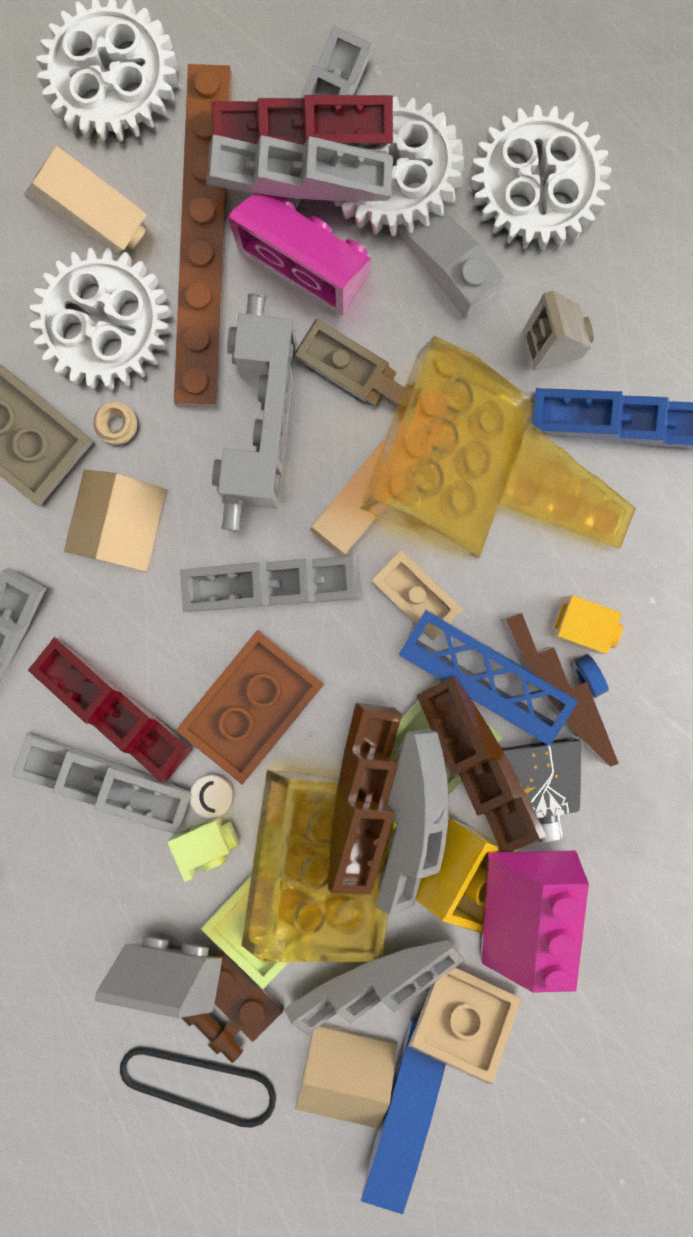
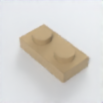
(415, 592)

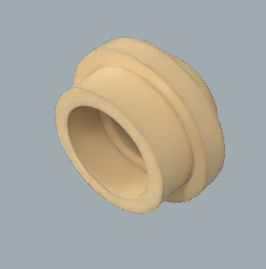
(106, 414)

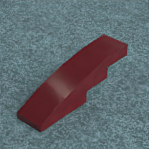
(335, 118)
(109, 709)

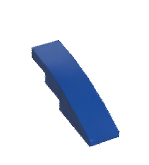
(614, 417)
(403, 1129)

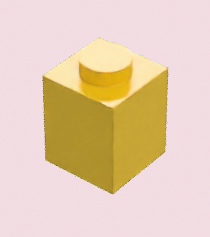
(587, 625)

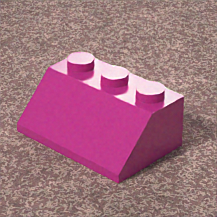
(300, 249)
(535, 918)

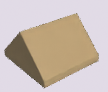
(115, 519)
(347, 1076)

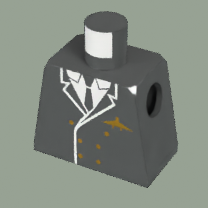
(550, 779)

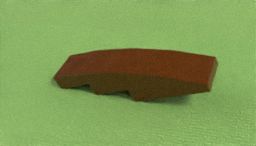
(585, 718)
(482, 765)
(362, 795)

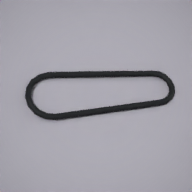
(207, 1065)

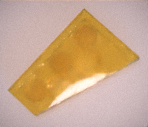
(560, 491)

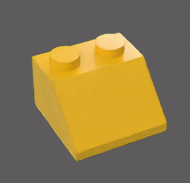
(459, 888)

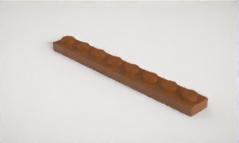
(200, 247)

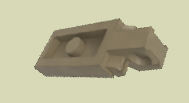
(348, 365)

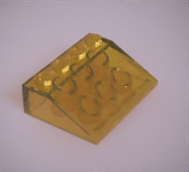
(449, 448)
(289, 901)

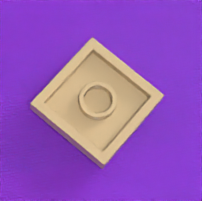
(466, 1024)

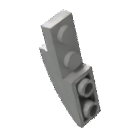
(421, 812)

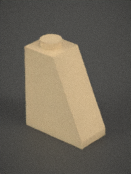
(86, 202)

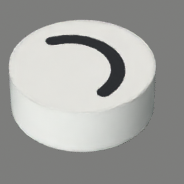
(211, 796)

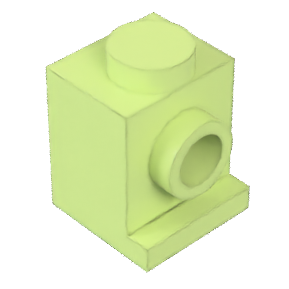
(202, 846)

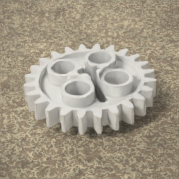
(103, 31)
(411, 166)
(578, 177)
(117, 285)

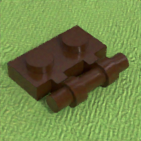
(244, 1004)

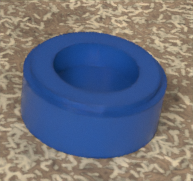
(588, 671)

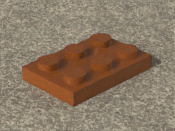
(249, 707)

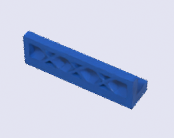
(480, 690)

